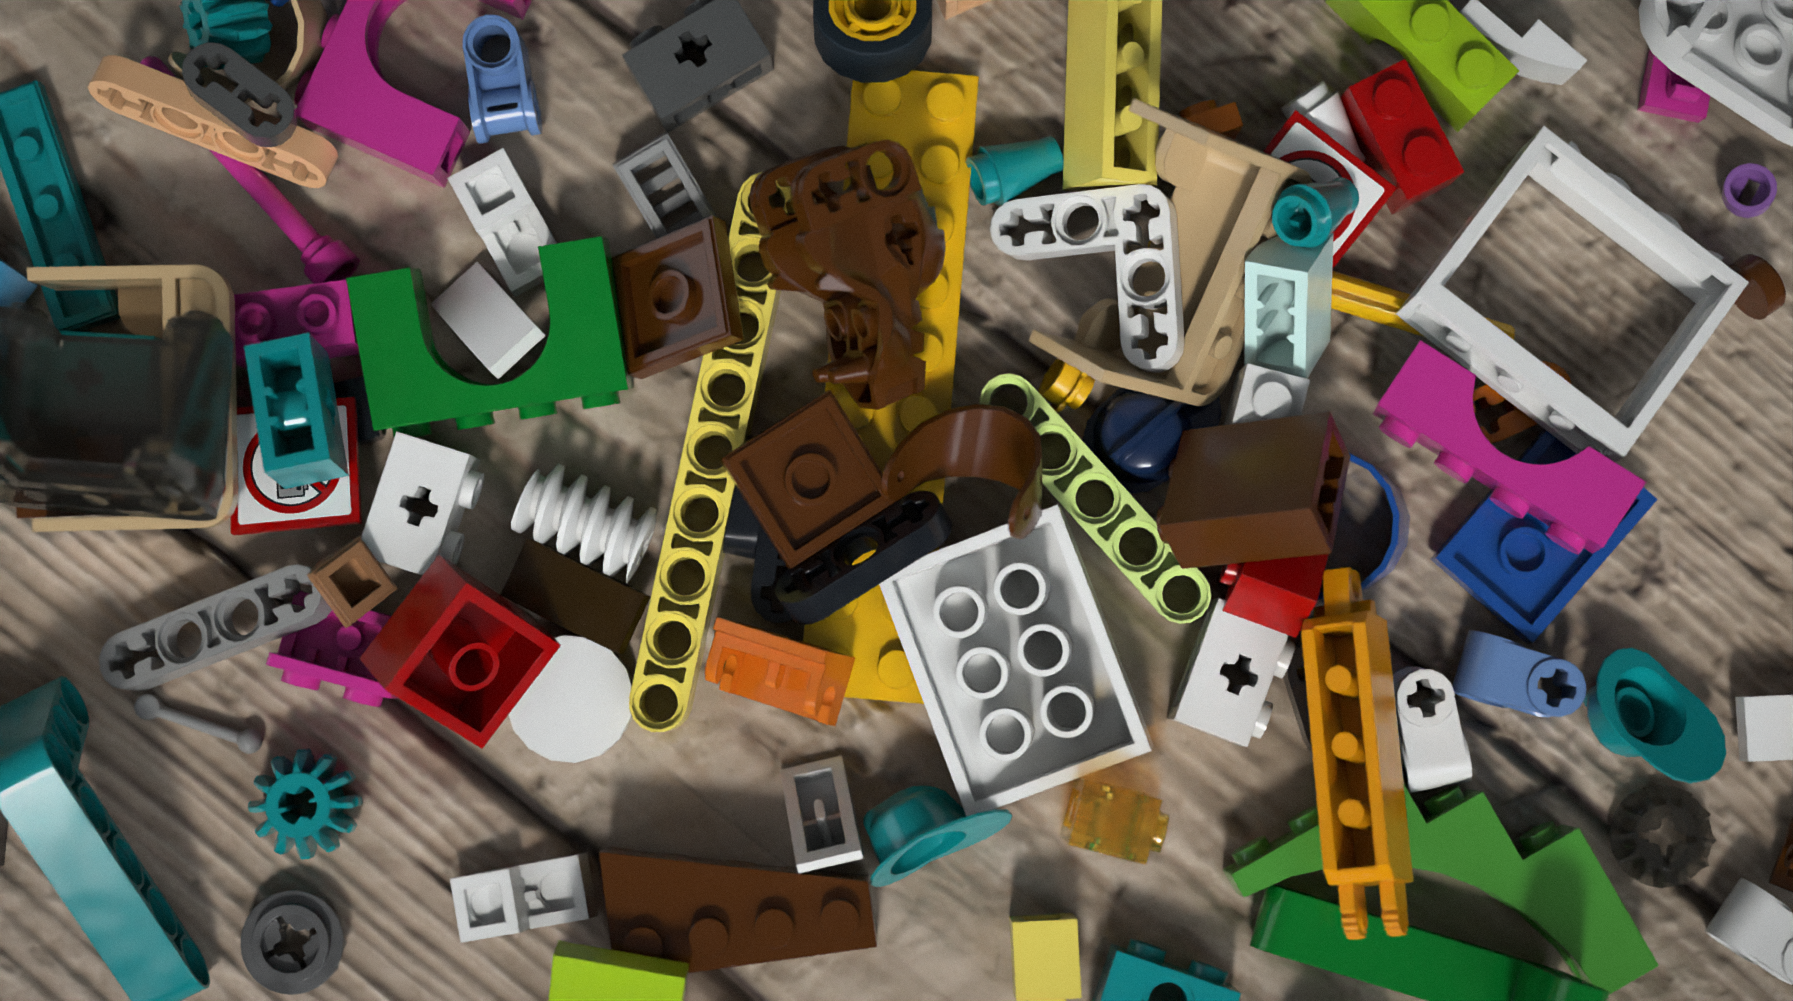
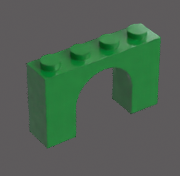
(414, 384)

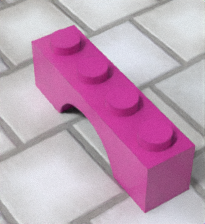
(1575, 497)

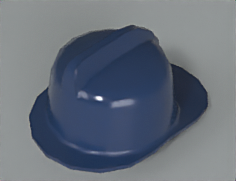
(1142, 434)

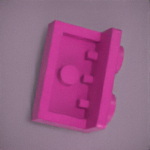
(332, 655)

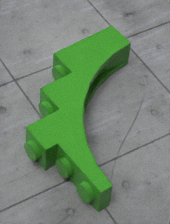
(1546, 881)

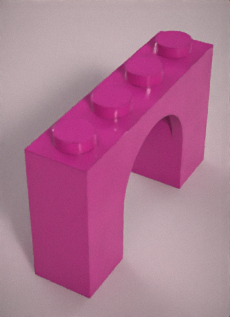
(357, 106)

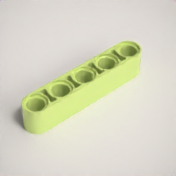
(1123, 514)

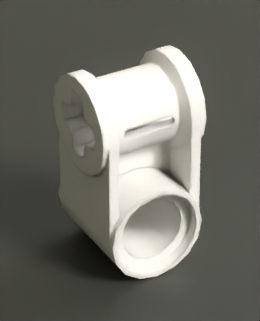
(1430, 739)
(1756, 929)

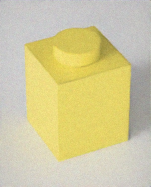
(1045, 957)

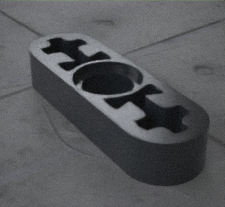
(830, 581)

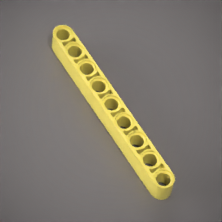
(697, 482)

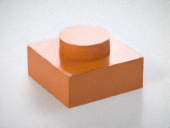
(1220, 119)

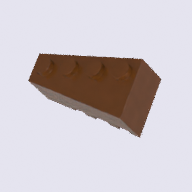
(731, 909)

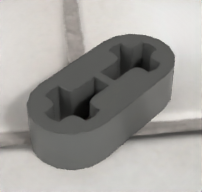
(248, 83)

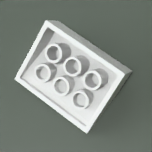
(1015, 663)

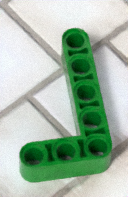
(1412, 964)

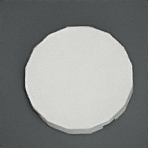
(575, 703)

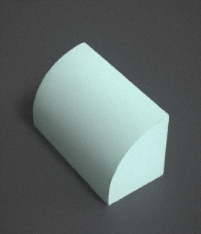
(1288, 305)

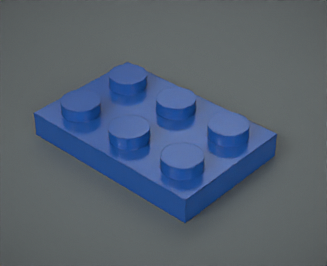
(1514, 564)

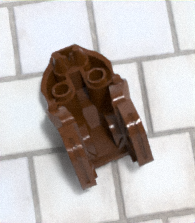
(860, 256)

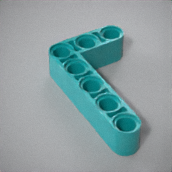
(86, 851)

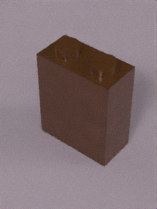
(1255, 491)

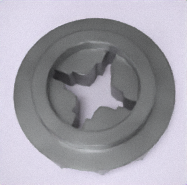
(266, 929)

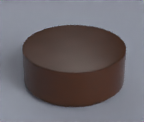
(1765, 288)

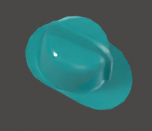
(1652, 716)
(922, 827)

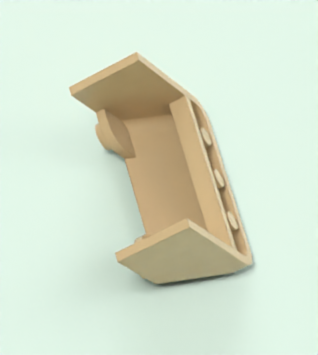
(1222, 215)
(145, 302)

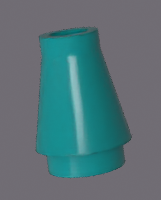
(1010, 169)
(1312, 211)

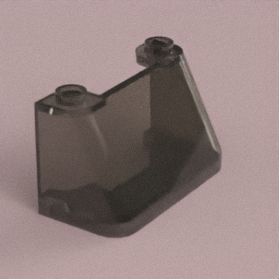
(114, 418)

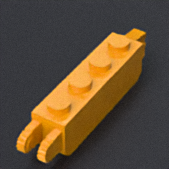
(1357, 754)

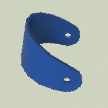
(1400, 524)

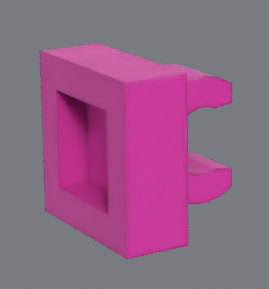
(1670, 94)

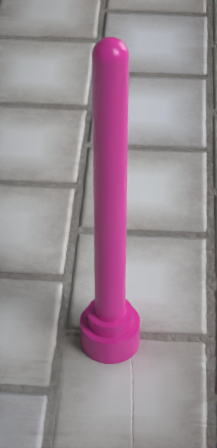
(322, 256)

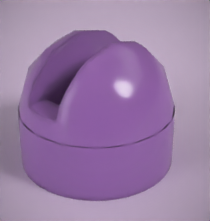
(1735, 185)

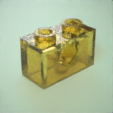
(1114, 820)

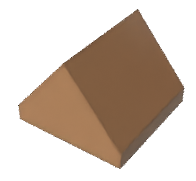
(351, 581)

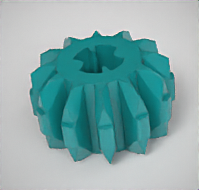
(233, 23)
(281, 811)

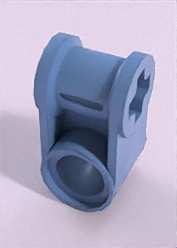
(502, 92)
(1508, 676)

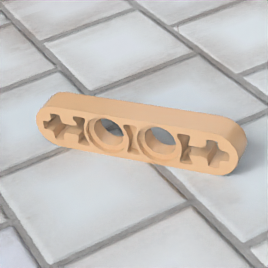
(168, 106)

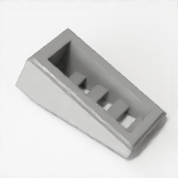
(646, 155)

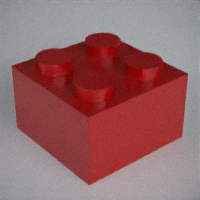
(459, 652)

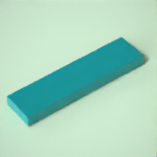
(50, 205)

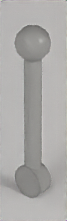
(152, 707)

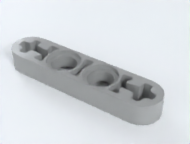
(217, 630)

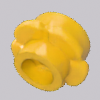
(1065, 386)

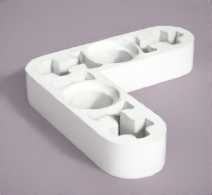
(1116, 234)

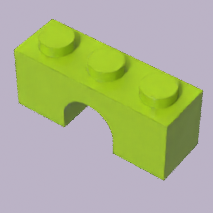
(1449, 56)

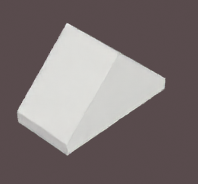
(821, 814)

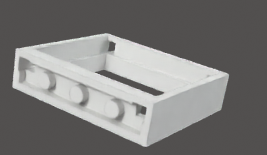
(1517, 373)

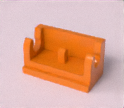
(778, 670)

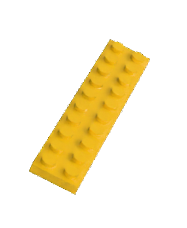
(936, 125)

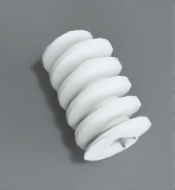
(584, 521)

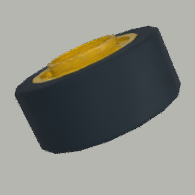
(872, 37)

